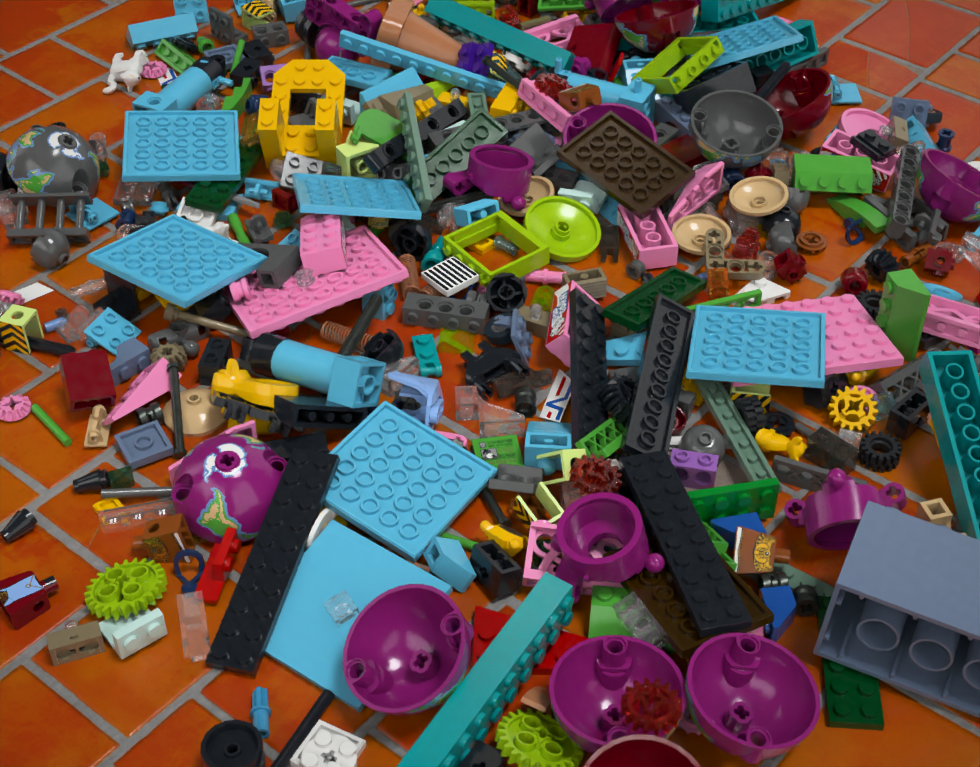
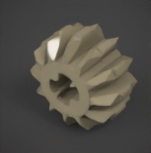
(171, 353)

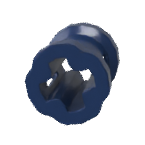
(945, 138)
(126, 217)

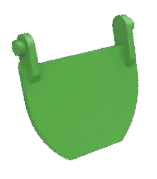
(376, 127)

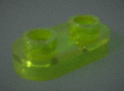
(544, 296)

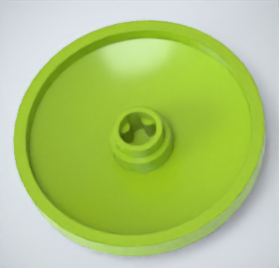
(564, 226)

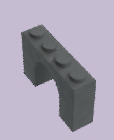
(280, 264)

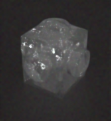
(446, 217)

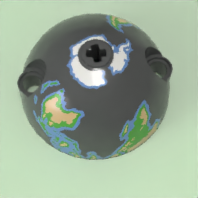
(735, 128)
(51, 160)

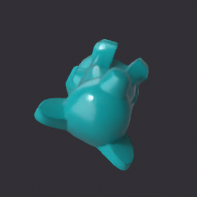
(433, 256)

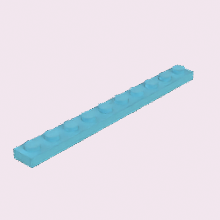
(421, 64)

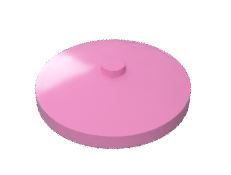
(860, 119)

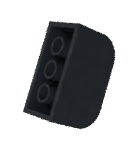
(724, 77)

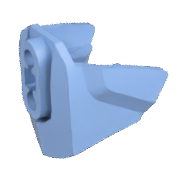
(426, 392)

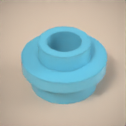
(159, 207)

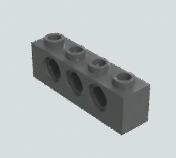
(445, 312)

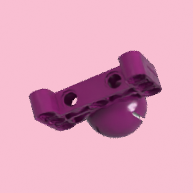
(337, 16)

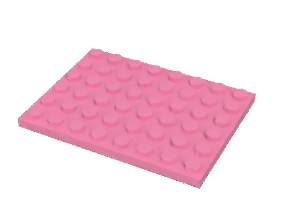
(368, 270)
(851, 335)

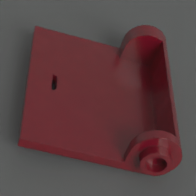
(598, 44)

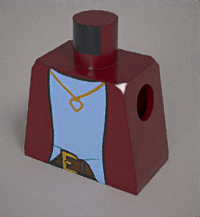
(25, 597)

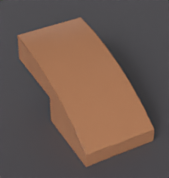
(538, 698)

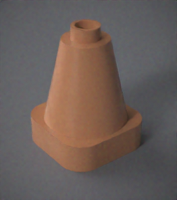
(414, 34)

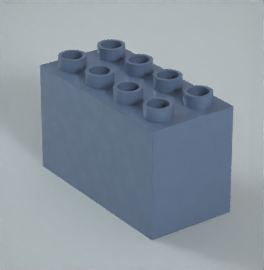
(909, 608)

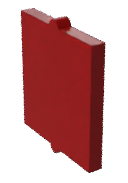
(617, 65)

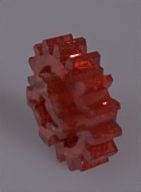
(509, 16)
(551, 85)
(747, 245)
(595, 475)
(661, 716)

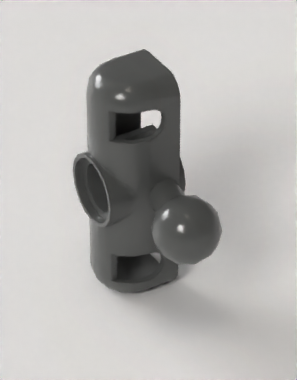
(181, 332)

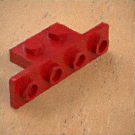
(219, 566)

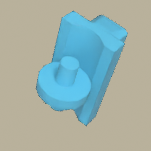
(259, 188)

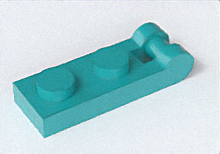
(426, 352)

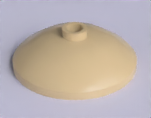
(539, 188)
(758, 196)
(691, 232)
(198, 413)

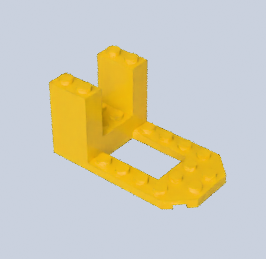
(315, 140)

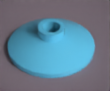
(942, 291)

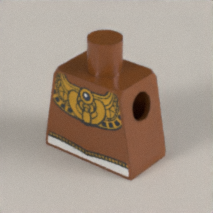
(584, 94)
(165, 538)
(757, 552)

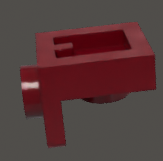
(284, 201)

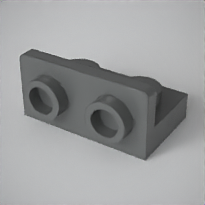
(517, 478)

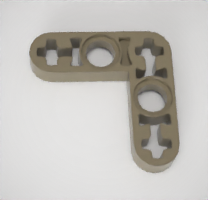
(719, 261)

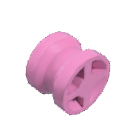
(240, 289)

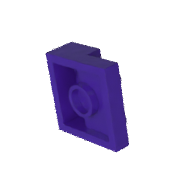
(471, 55)

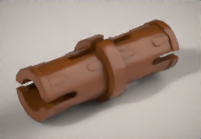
(915, 255)

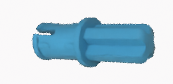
(260, 711)

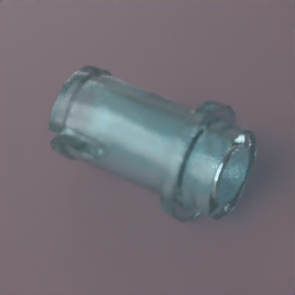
(505, 245)

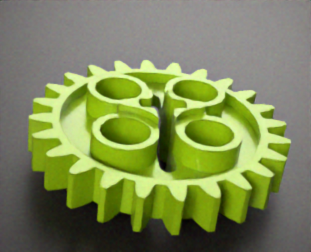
(126, 589)
(536, 741)

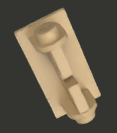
(273, 4)
(97, 434)

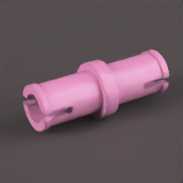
(544, 276)

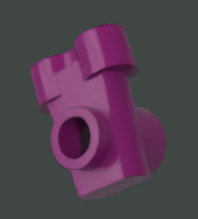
(581, 65)

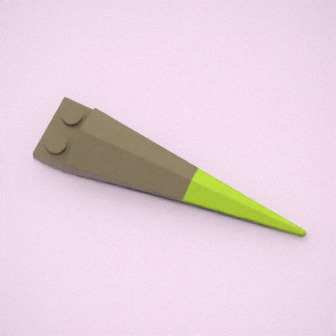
(388, 102)

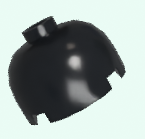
(784, 214)
(412, 239)
(506, 293)
(384, 347)

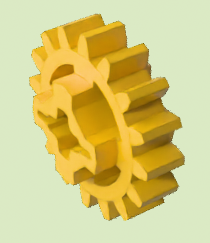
(423, 108)
(854, 400)

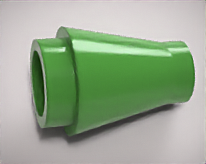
(204, 44)

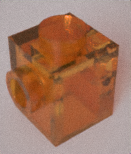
(717, 283)

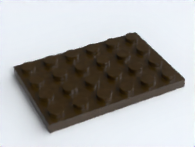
(626, 164)
(666, 605)

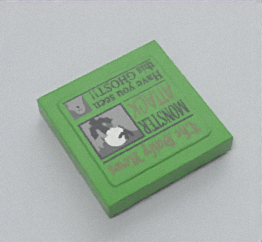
(498, 450)

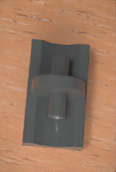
(394, 171)
(929, 227)
(259, 229)

